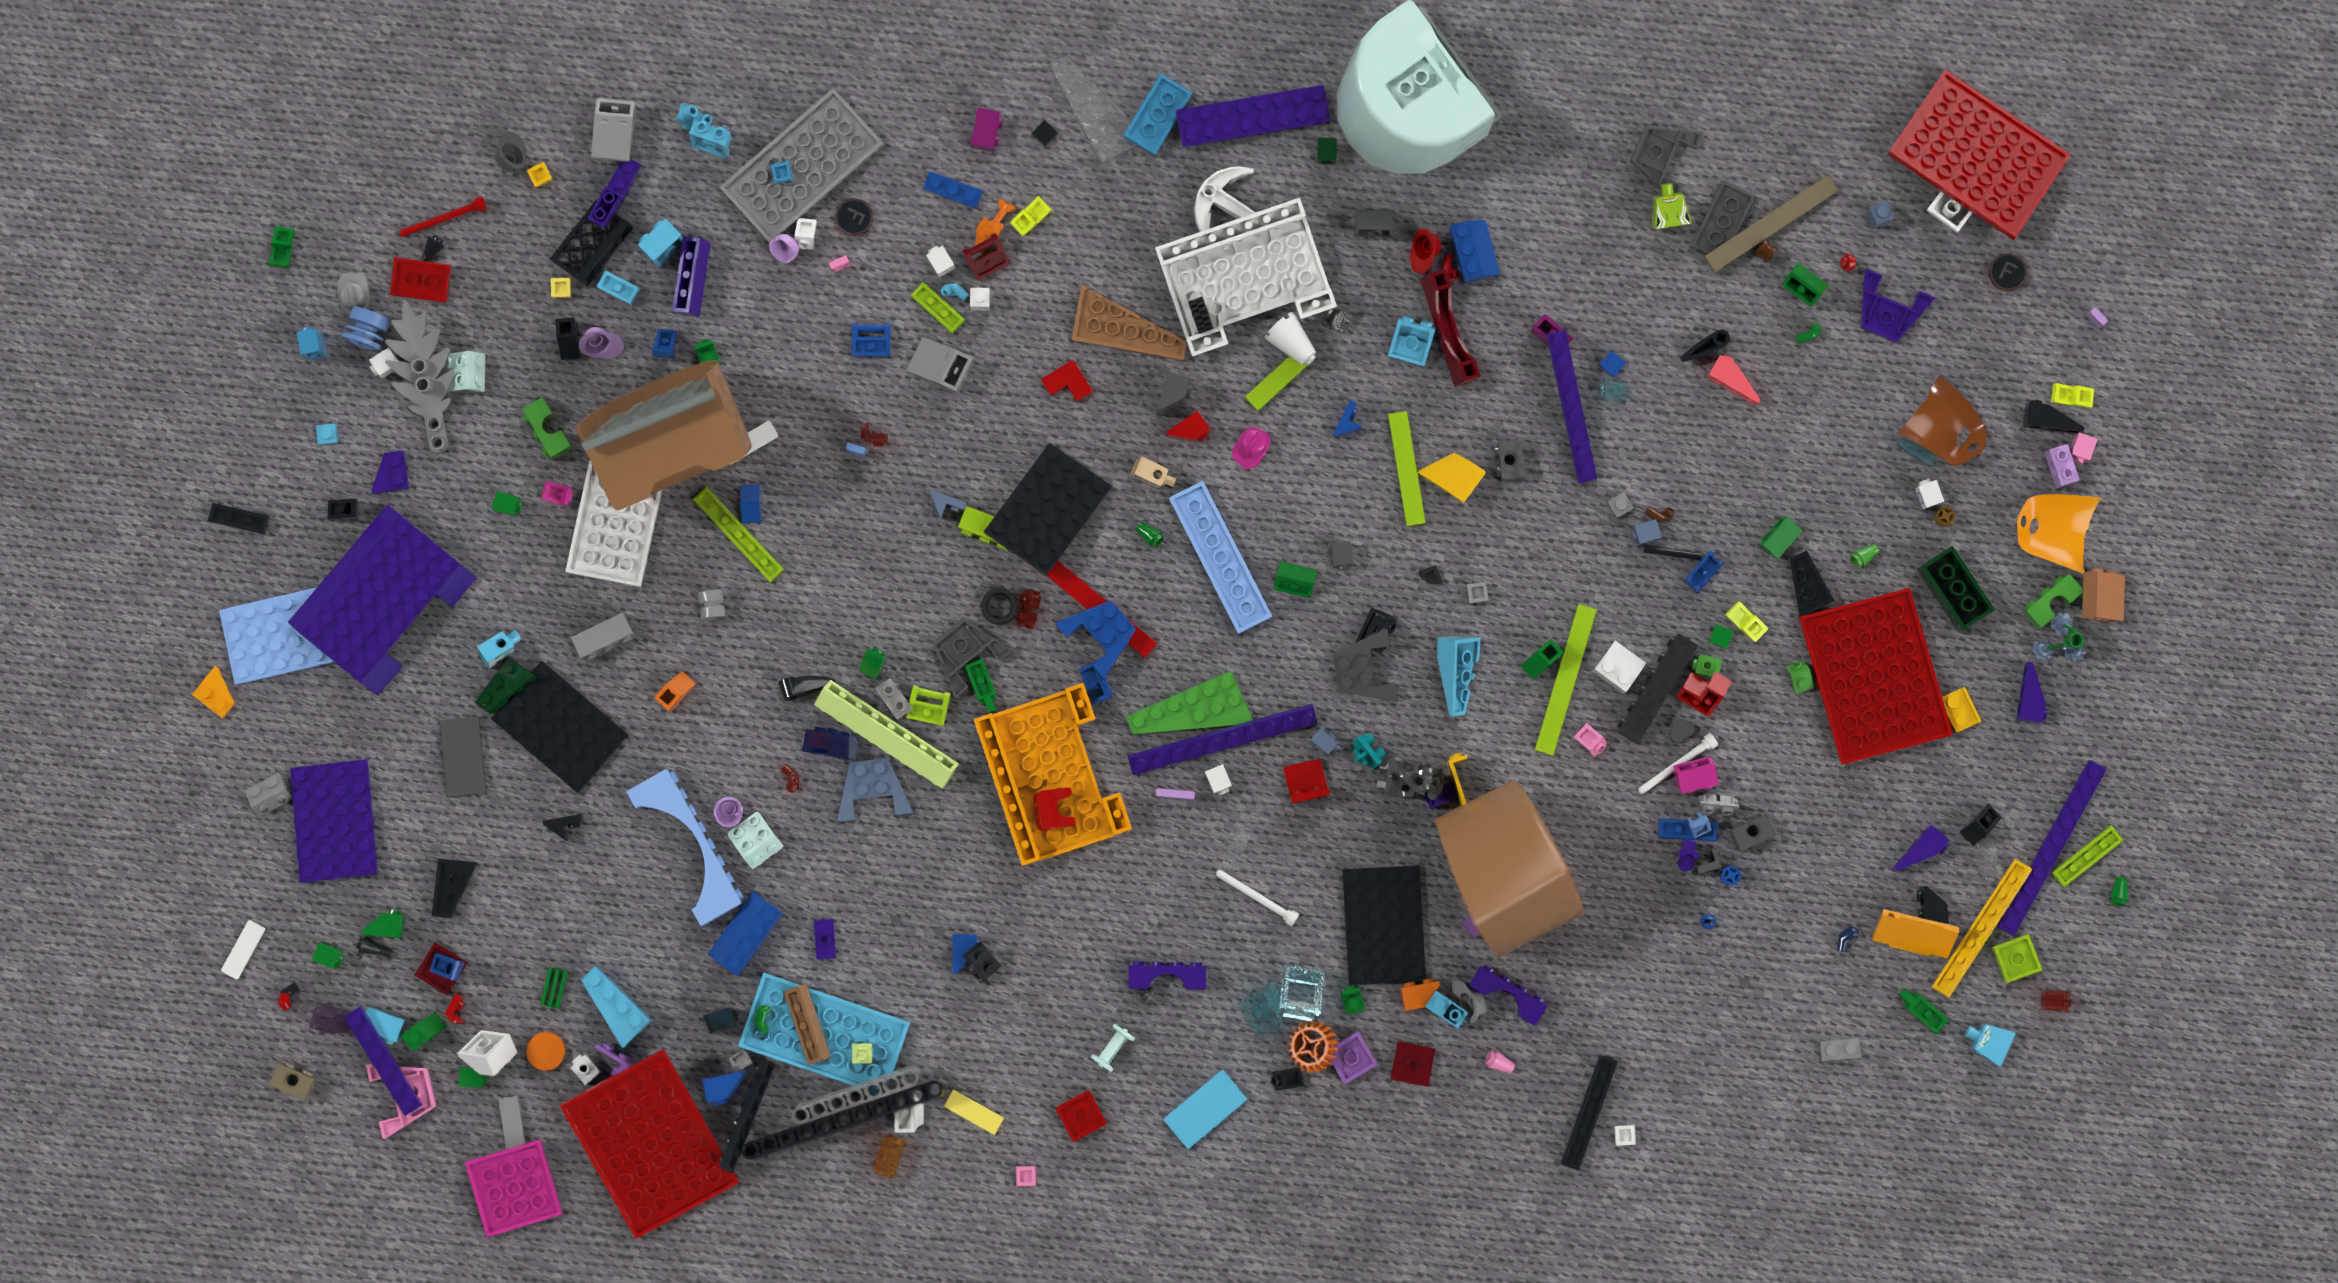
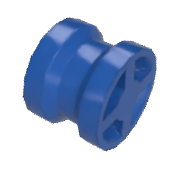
(1733, 874)

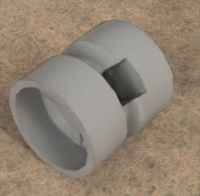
(711, 603)

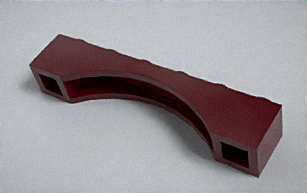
(1439, 299)

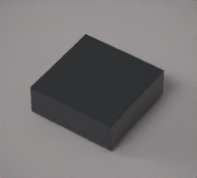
(1044, 133)

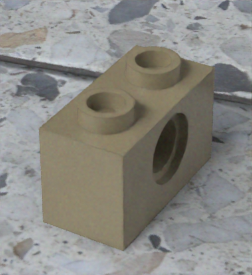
(281, 1080)

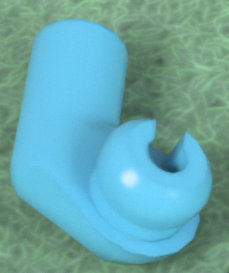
(954, 289)

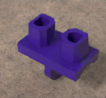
(1687, 855)

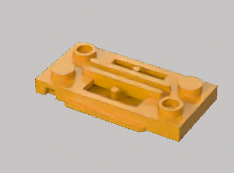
(1915, 934)

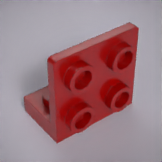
(1306, 781)

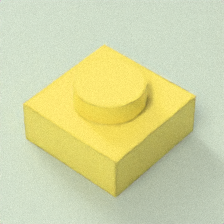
(560, 288)

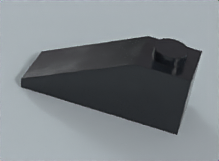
(2048, 418)
(721, 1020)

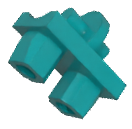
(1365, 753)

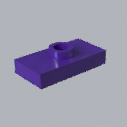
(824, 939)

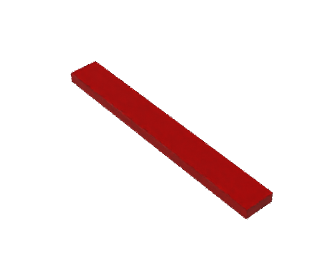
(1089, 598)

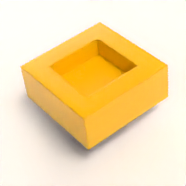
(539, 175)

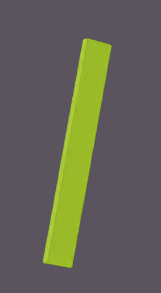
(1565, 679)

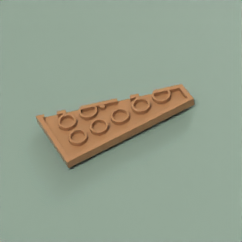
(1115, 327)

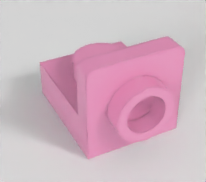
(1591, 740)

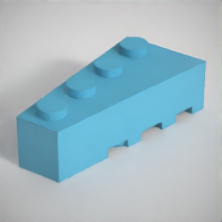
(619, 1011)

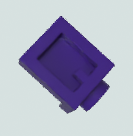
(1447, 796)

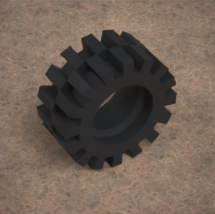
(1200, 315)

